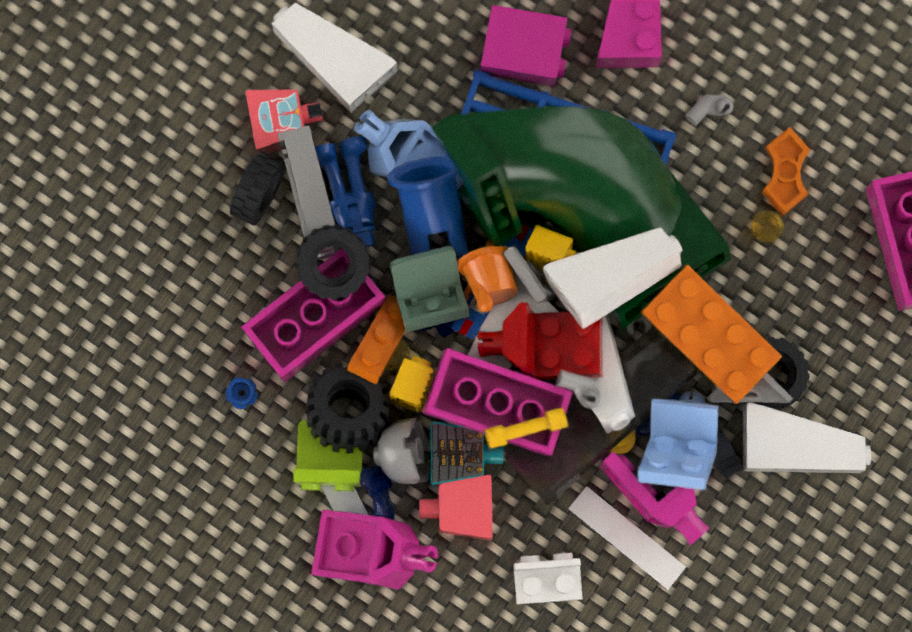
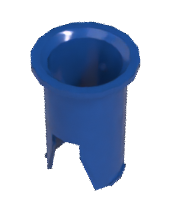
(430, 202)

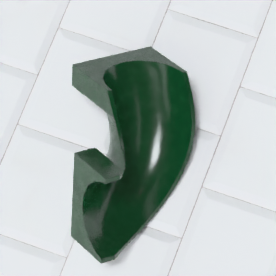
(583, 175)

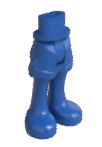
(353, 208)

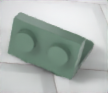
(429, 288)

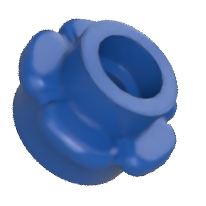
(232, 392)

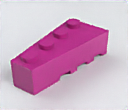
(631, 35)

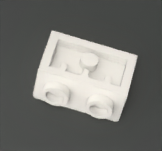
(547, 580)

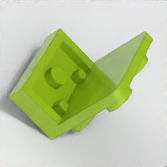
(324, 467)

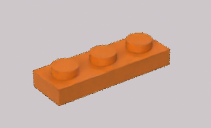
(379, 342)

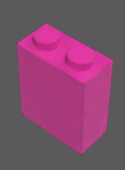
(525, 46)

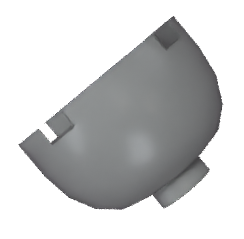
(402, 452)

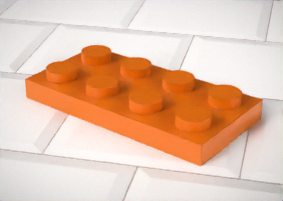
(711, 334)

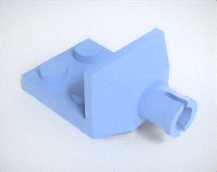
(398, 142)
(680, 442)

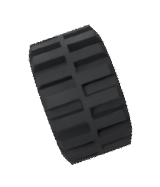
(342, 431)

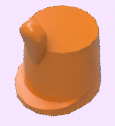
(489, 276)

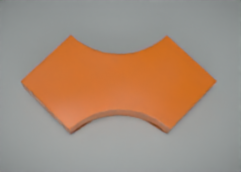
(785, 186)

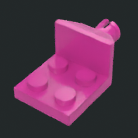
(673, 510)
(369, 550)

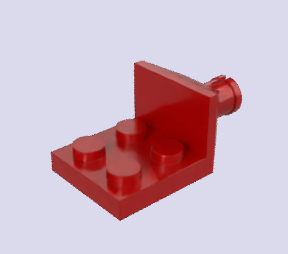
(545, 344)

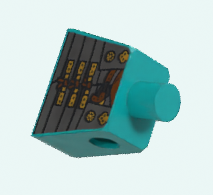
(459, 453)

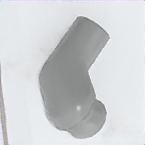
(709, 105)
(581, 386)

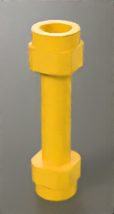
(553, 420)

